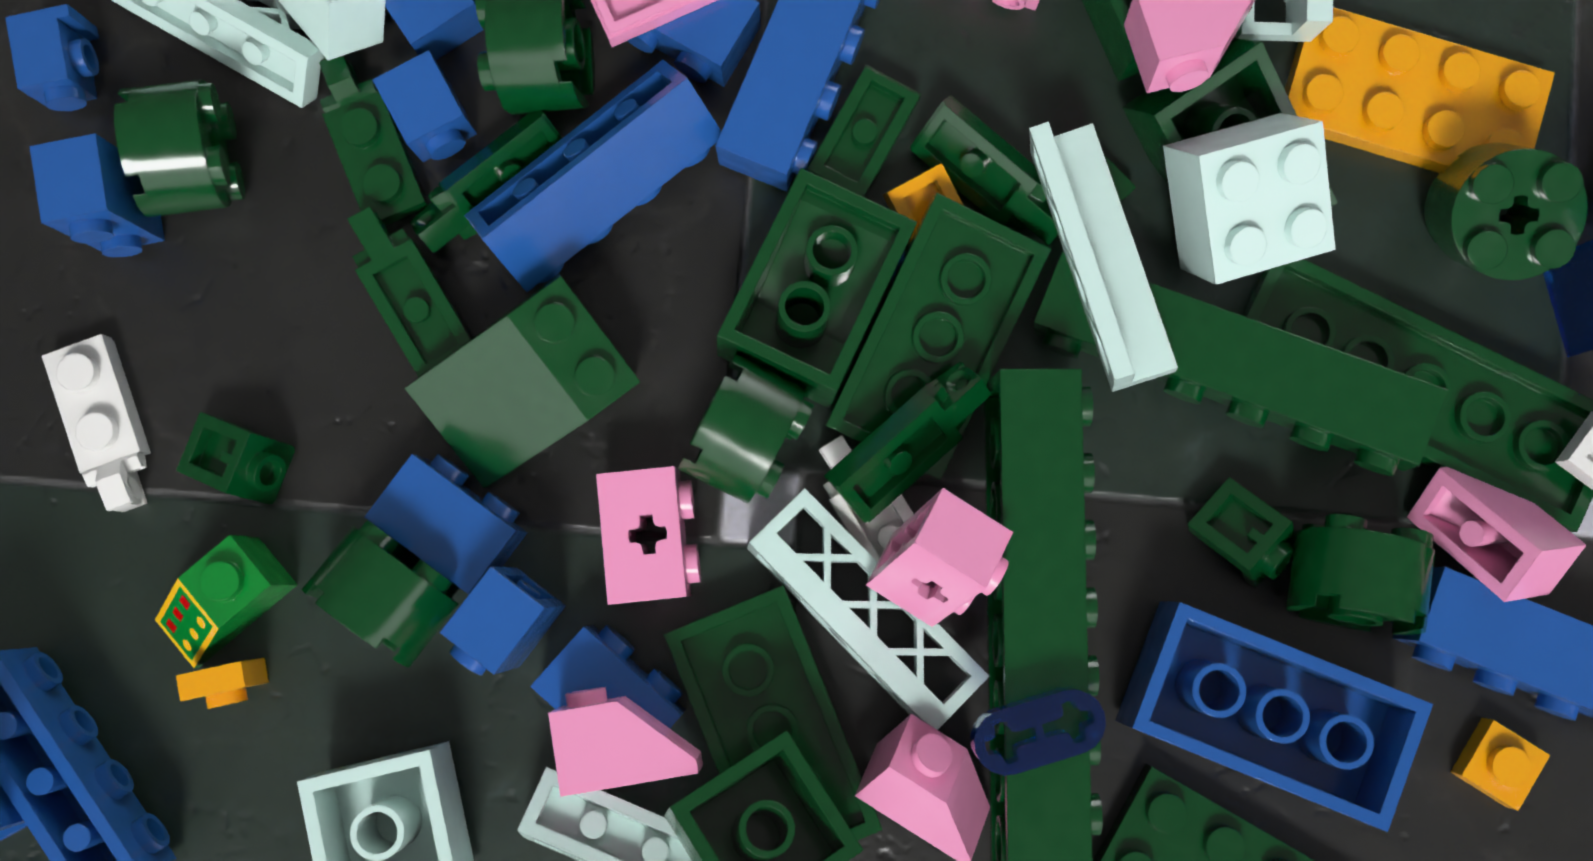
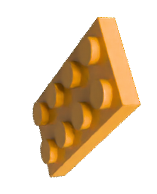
(1413, 92)

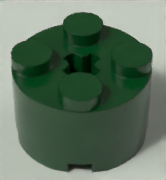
(536, 54)
(178, 147)
(1542, 218)
(745, 431)
(1362, 575)
(382, 596)

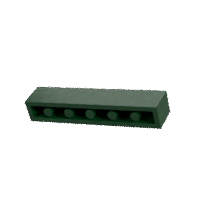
(1269, 377)

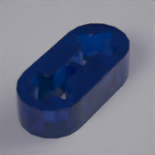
(1042, 747)

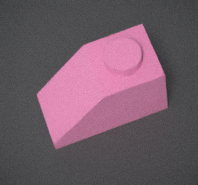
(1181, 40)
(1496, 535)
(614, 744)
(927, 787)

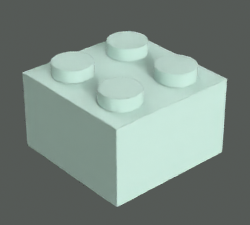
(1250, 197)
(387, 809)

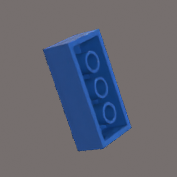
(1274, 713)

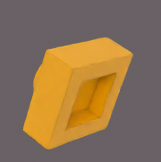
(915, 194)
(223, 683)
(1500, 763)

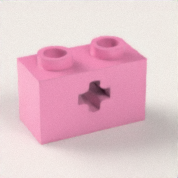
(624, 505)
(941, 559)

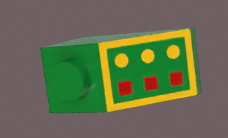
(222, 596)

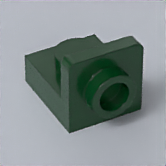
(235, 459)
(1245, 532)

